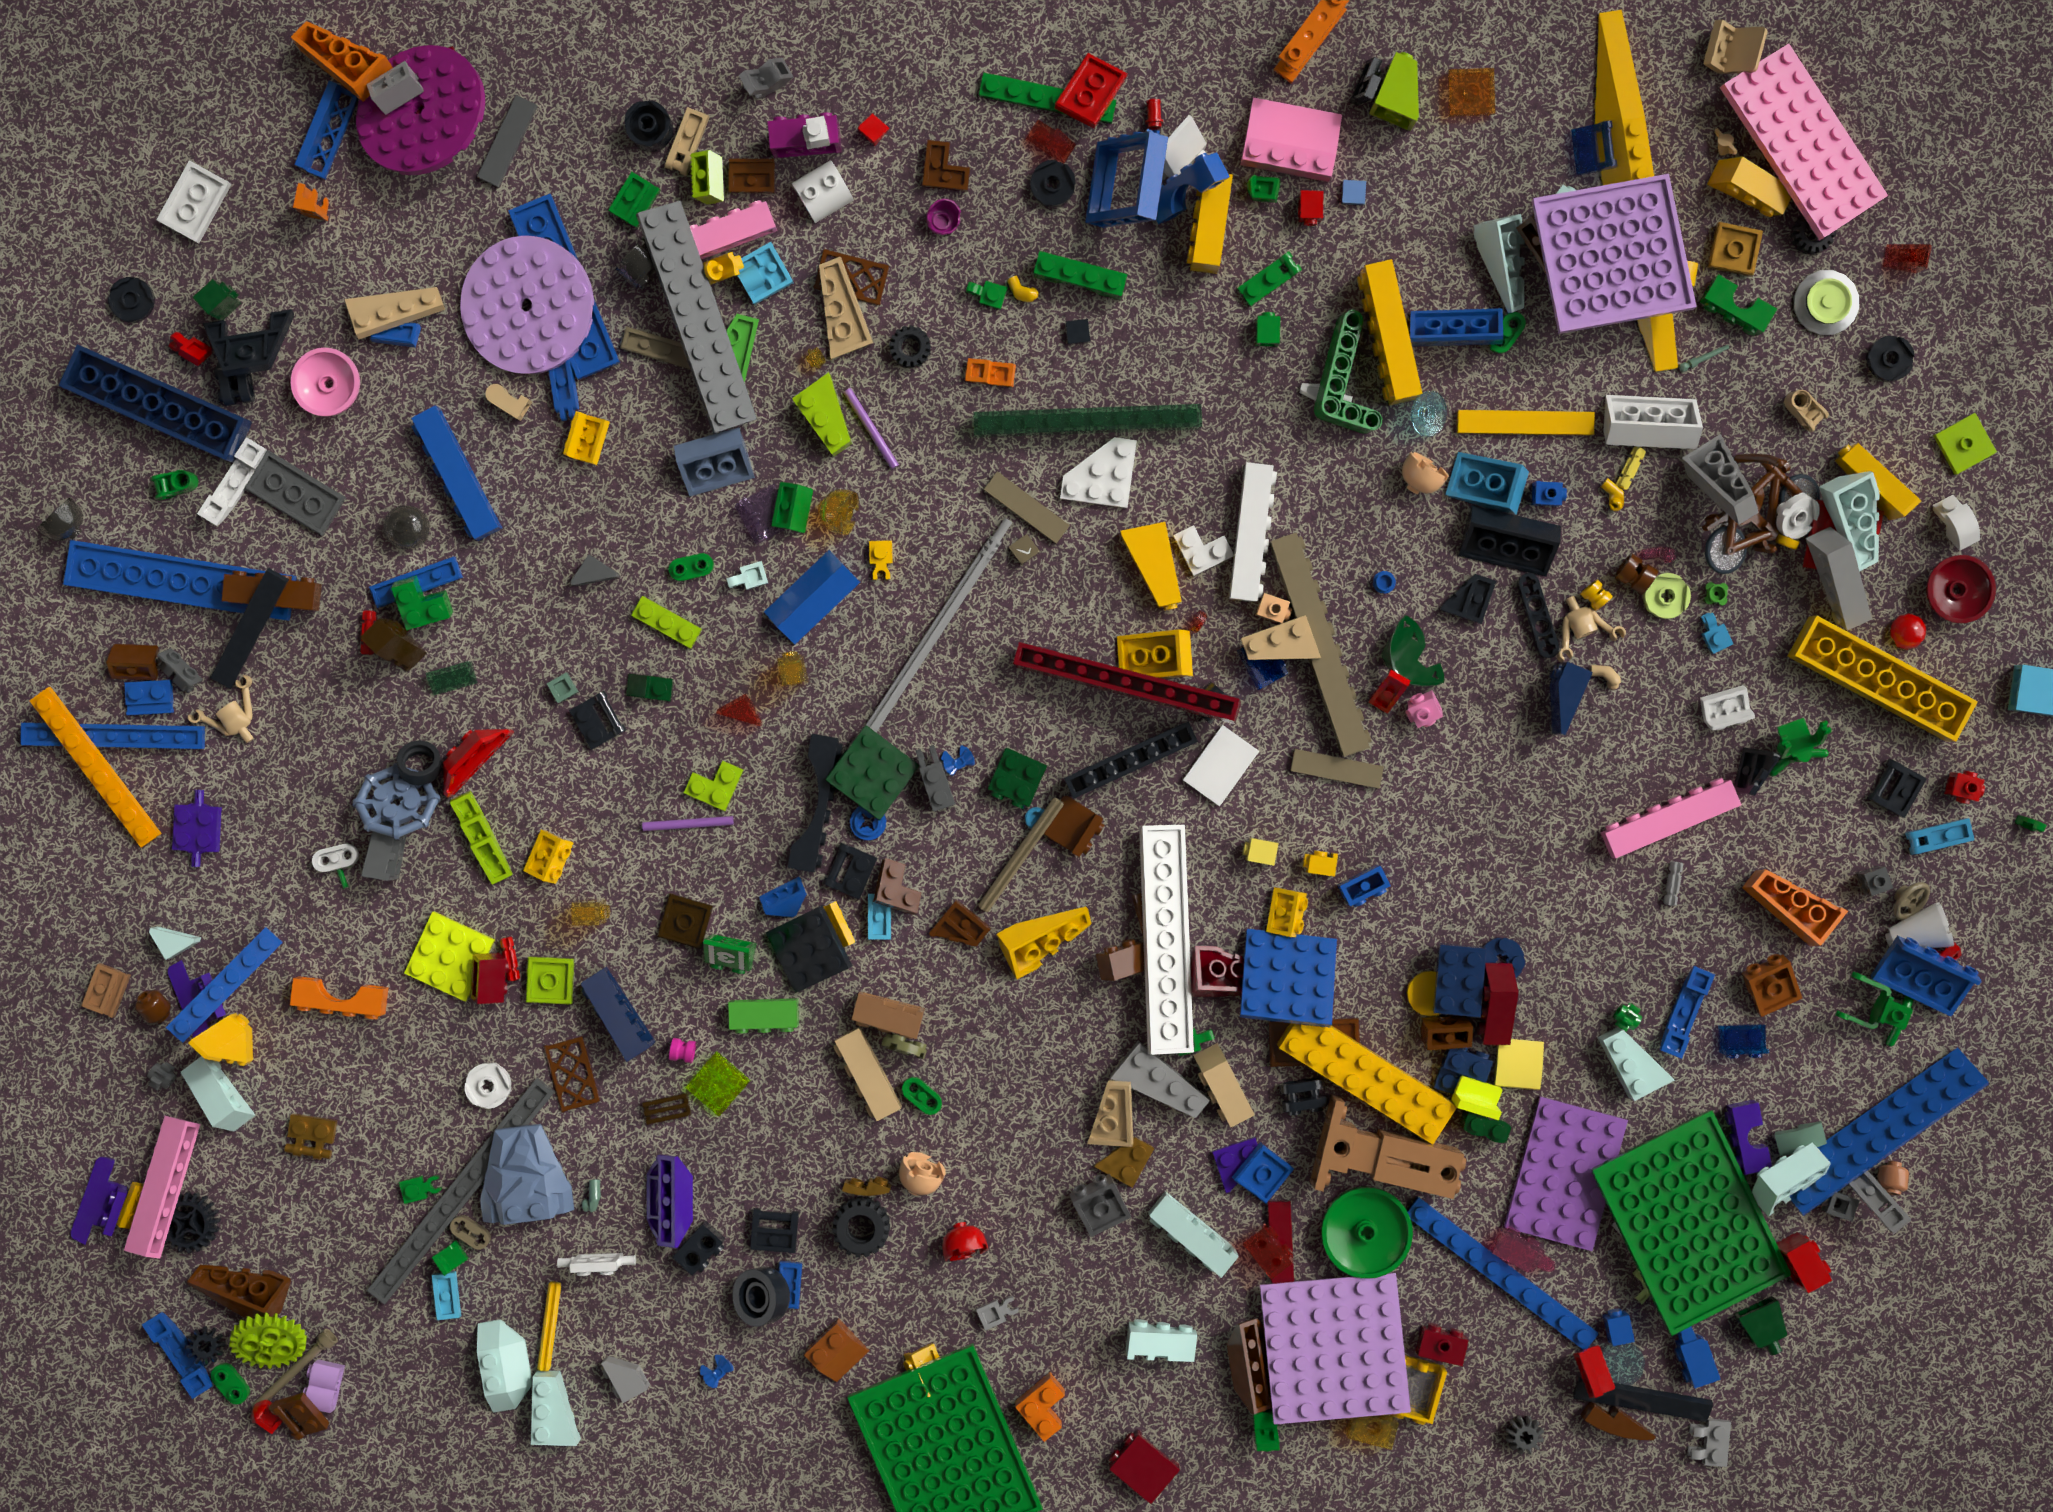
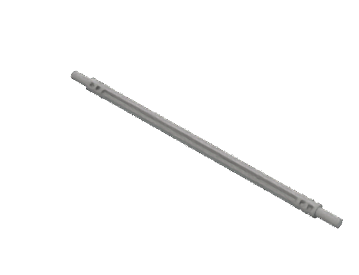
(937, 627)

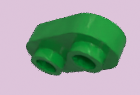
(1509, 334)
(691, 567)
(921, 1096)
(232, 1382)

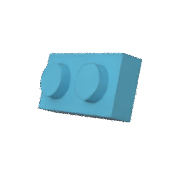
(878, 920)
(446, 1295)

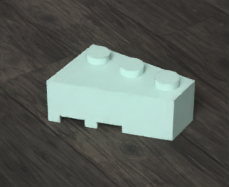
(1633, 1065)
(216, 1095)
(1161, 1341)
(551, 1411)

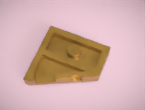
(1126, 1162)

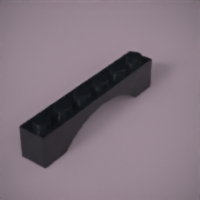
(806, 850)

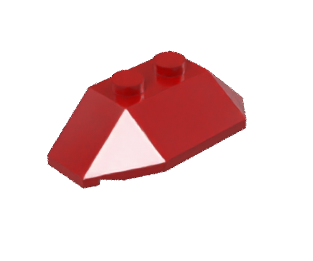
(470, 756)

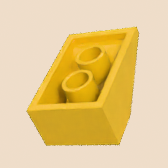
(1157, 653)

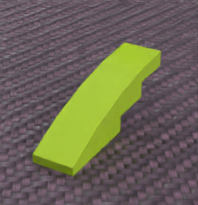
(481, 837)

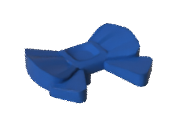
(951, 766)
(712, 1377)

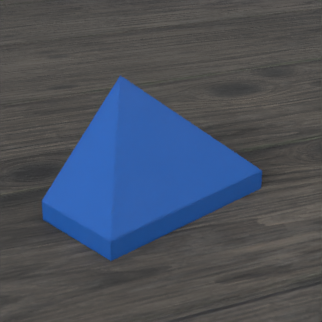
(784, 899)

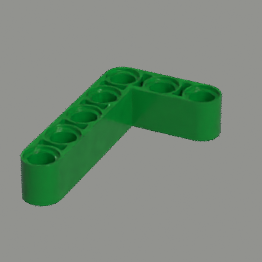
(1340, 379)

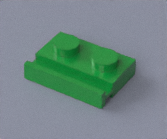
(633, 198)

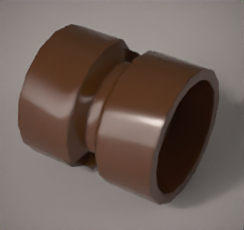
(1636, 573)

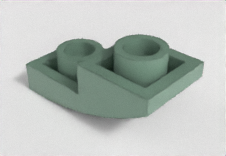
(1804, 1135)

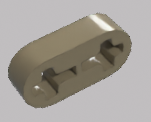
(473, 1227)

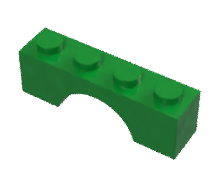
(1081, 274)

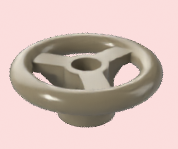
(1908, 897)

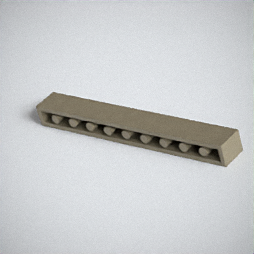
(1327, 670)

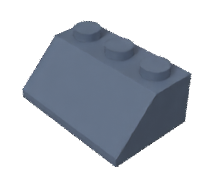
(713, 461)

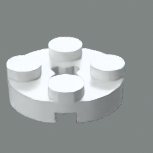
(1798, 506)
(486, 1098)

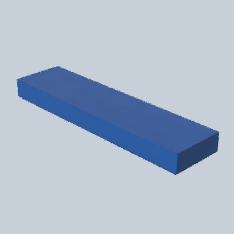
(428, 577)

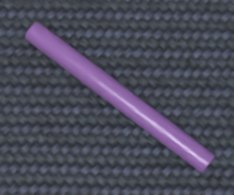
(871, 429)
(687, 823)

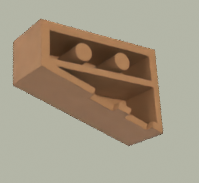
(888, 1015)

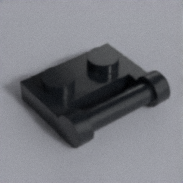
(591, 723)
(1903, 792)
(857, 873)
(774, 1238)

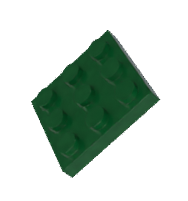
(872, 772)

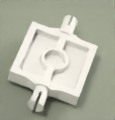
(603, 1263)

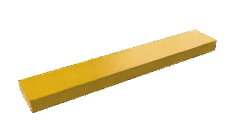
(1525, 422)

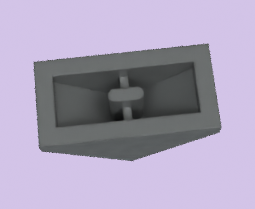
(593, 571)

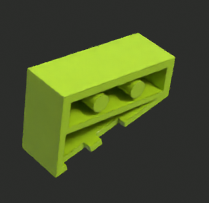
(823, 412)

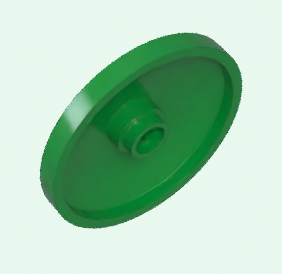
(1366, 1232)

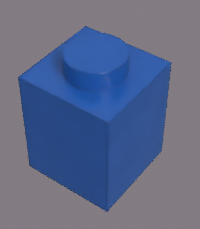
(1618, 1327)

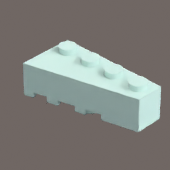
(1193, 1233)

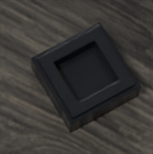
(1077, 331)

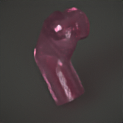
(1667, 553)

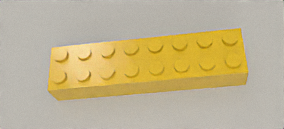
(1882, 679)
(1369, 1078)

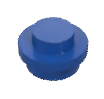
(1384, 582)

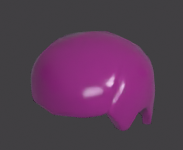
(937, 216)

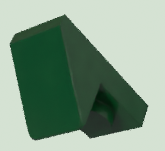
(649, 687)

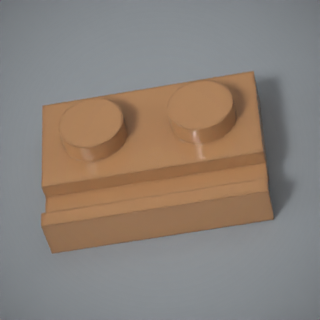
(106, 990)

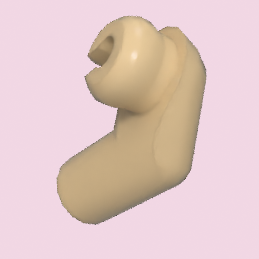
(1609, 674)

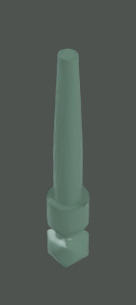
(1695, 361)

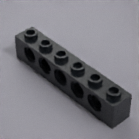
(1131, 759)

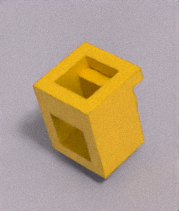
(1320, 863)

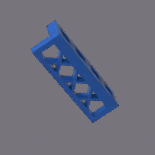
(319, 126)

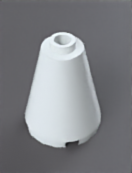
(1926, 927)

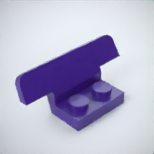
(188, 989)
(100, 1202)

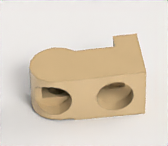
(500, 397)

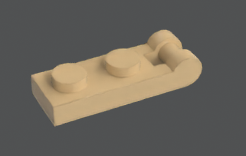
(687, 140)

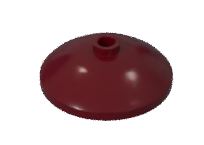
(1975, 588)

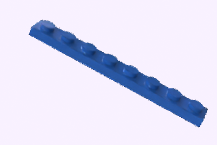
(122, 735)

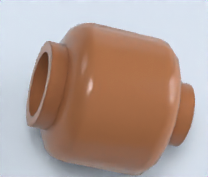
(1893, 1178)

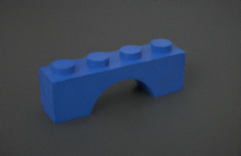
(1203, 175)

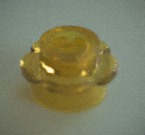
(815, 358)

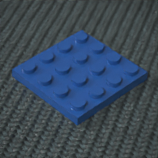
(1288, 978)

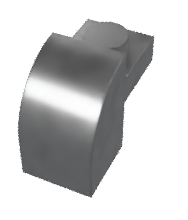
(767, 78)

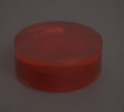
(1198, 621)

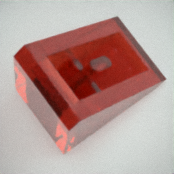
(1907, 257)
(742, 710)

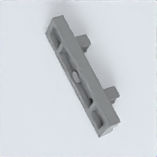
(1876, 1197)

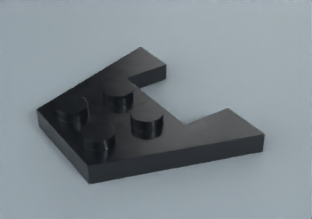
(251, 350)

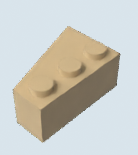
(1223, 1086)

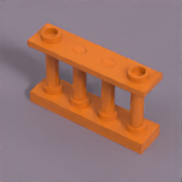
(1309, 38)

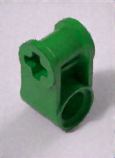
(170, 484)

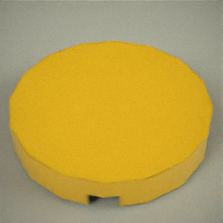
(1421, 993)

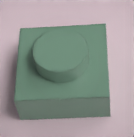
(562, 687)

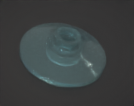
(1428, 413)

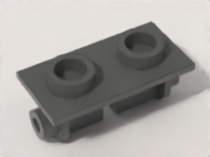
(171, 662)

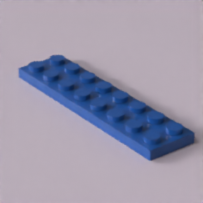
(543, 220)

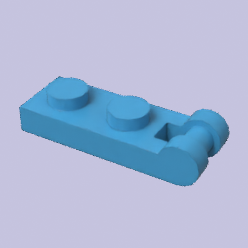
(1940, 836)

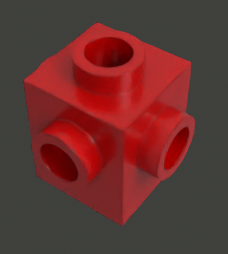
(1965, 787)

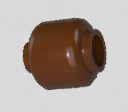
(153, 1006)

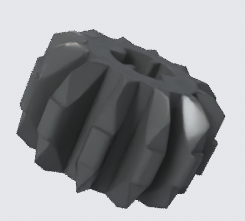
(1516, 1431)

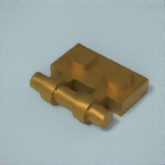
(312, 1129)

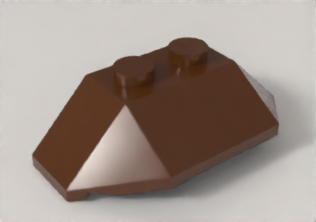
(1249, 1365)

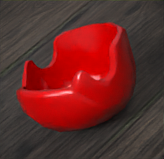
(1908, 631)

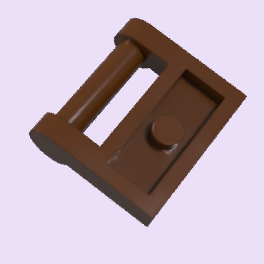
(304, 1411)

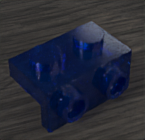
(1263, 671)

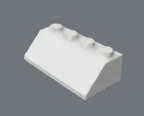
(1652, 422)

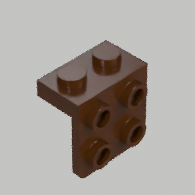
(1075, 826)

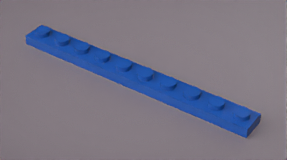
(1501, 1273)

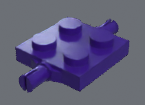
(197, 828)

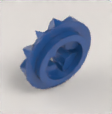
(866, 833)

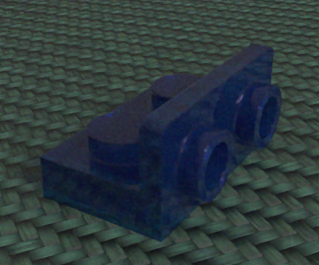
(1742, 1039)

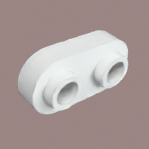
(336, 858)

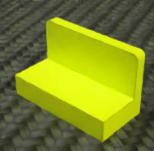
(1477, 1097)

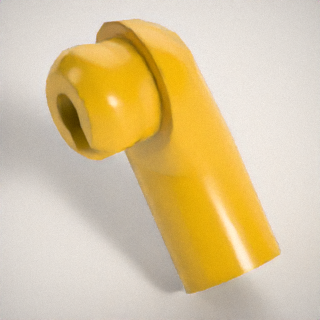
(1022, 293)
(1616, 495)

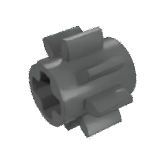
(161, 1076)

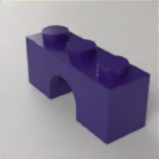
(1742, 1118)

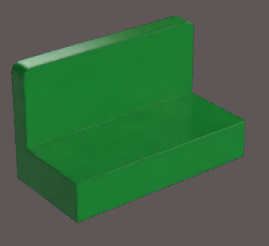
(792, 507)

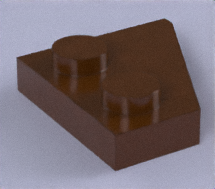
(961, 926)

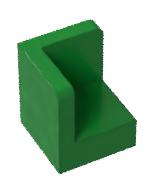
(450, 1257)

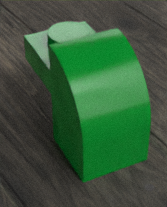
(1265, 1431)

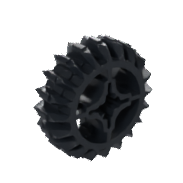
(205, 1230)

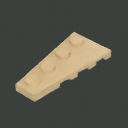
(391, 310)

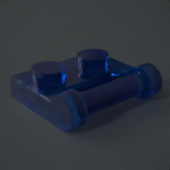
(1586, 148)

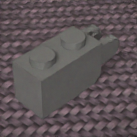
(935, 781)

